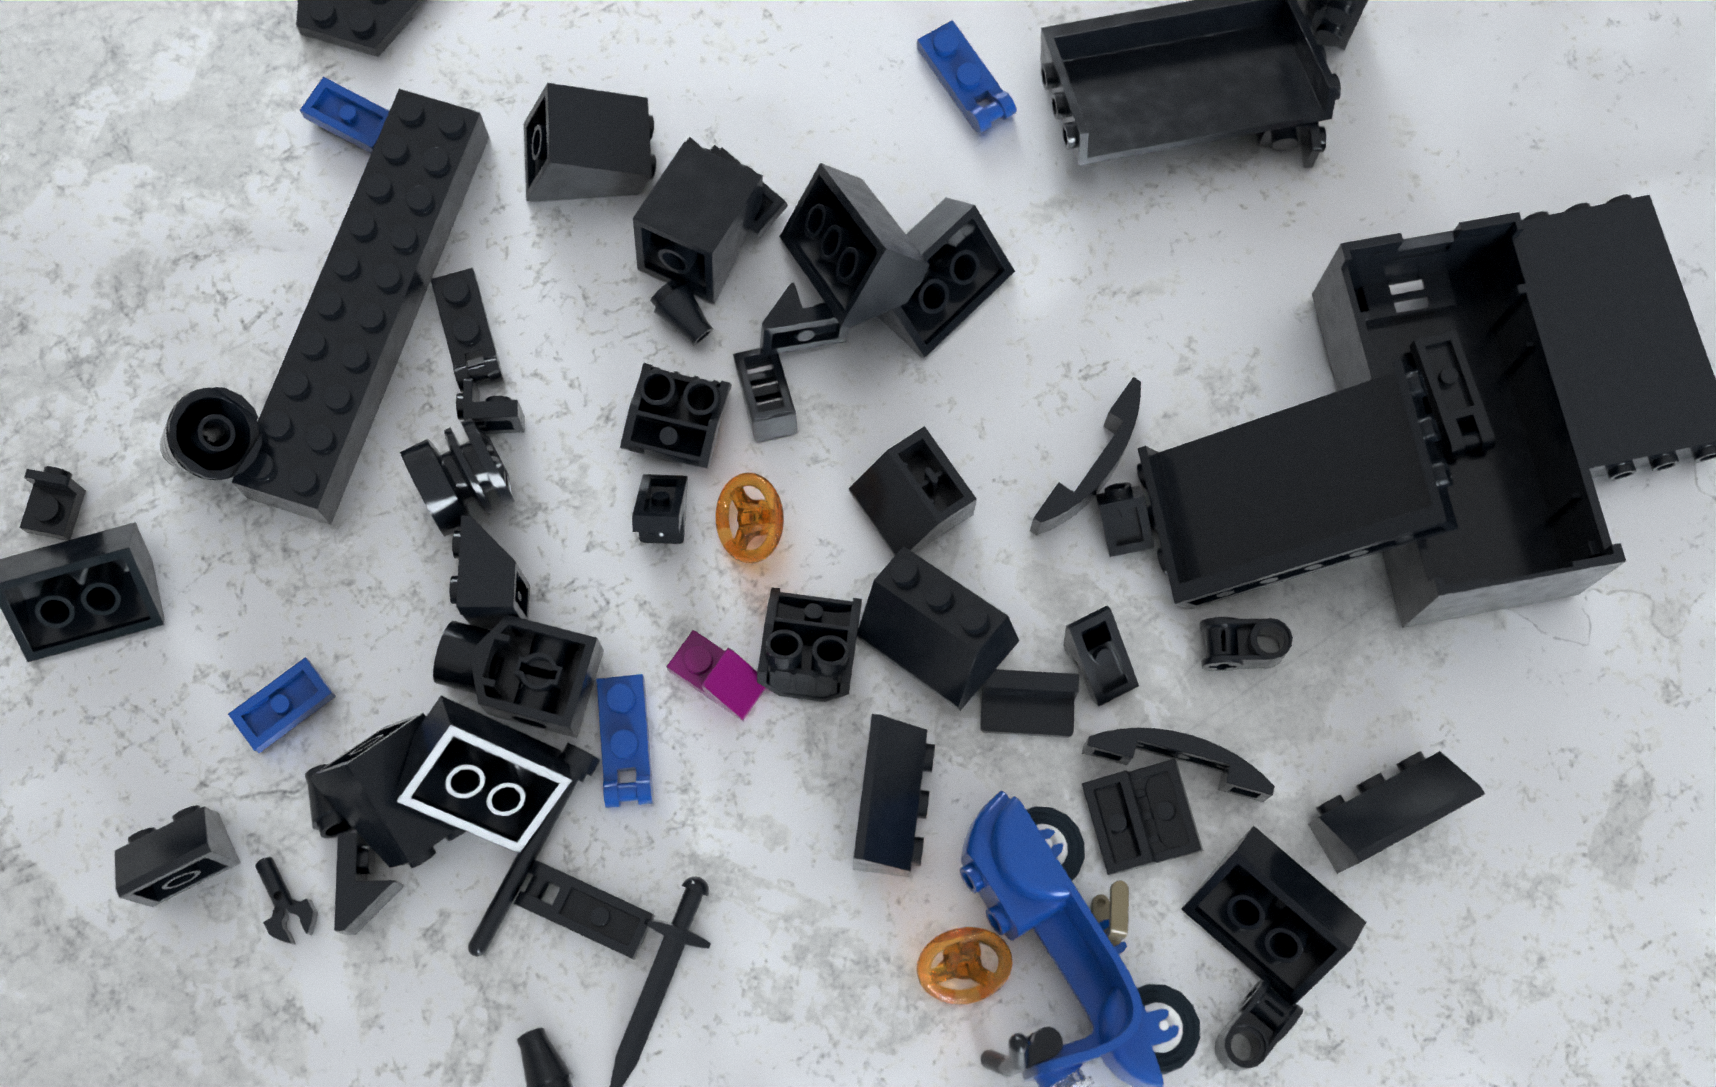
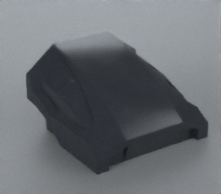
(667, 421)
(808, 646)

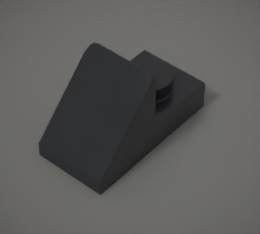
(797, 328)
(661, 509)
(1100, 655)
(356, 897)

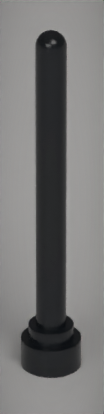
(579, 765)

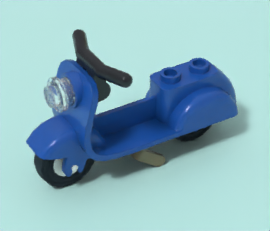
(1024, 874)

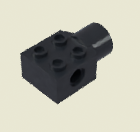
(522, 671)

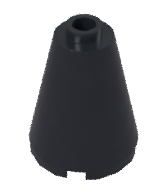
(211, 434)

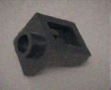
(1309, 136)
(493, 415)
(52, 503)
(1124, 519)

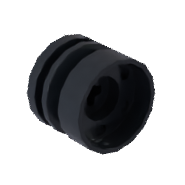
(457, 476)

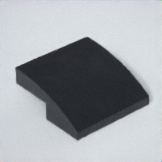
(1142, 817)

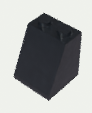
(587, 144)
(697, 220)
(364, 791)

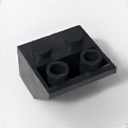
(913, 494)
(487, 578)

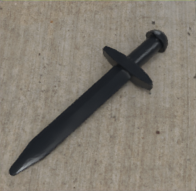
(660, 975)

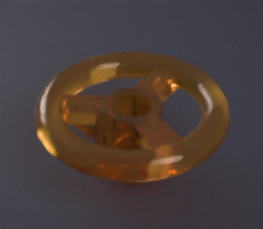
(754, 518)
(962, 961)

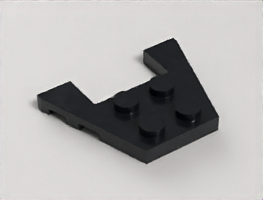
(355, 24)

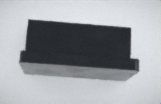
(1029, 703)

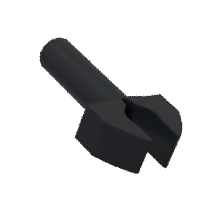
(284, 903)

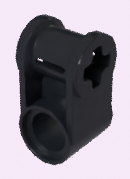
(1240, 643)
(1260, 1018)

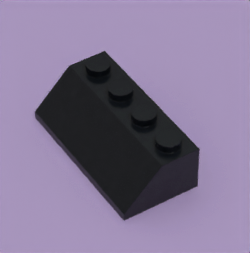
(852, 248)

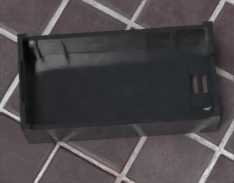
(1530, 503)

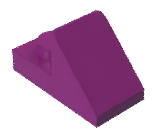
(717, 674)

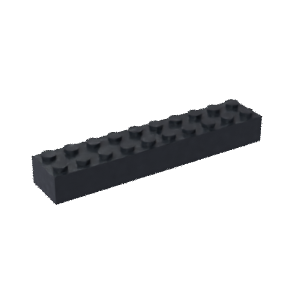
(364, 306)

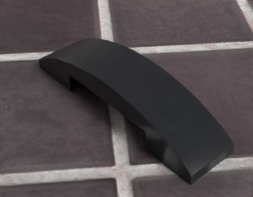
(1065, 503)
(1237, 775)

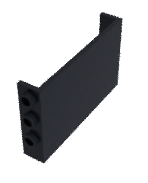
(1184, 76)
(1622, 336)
(1299, 490)

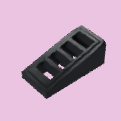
(772, 418)

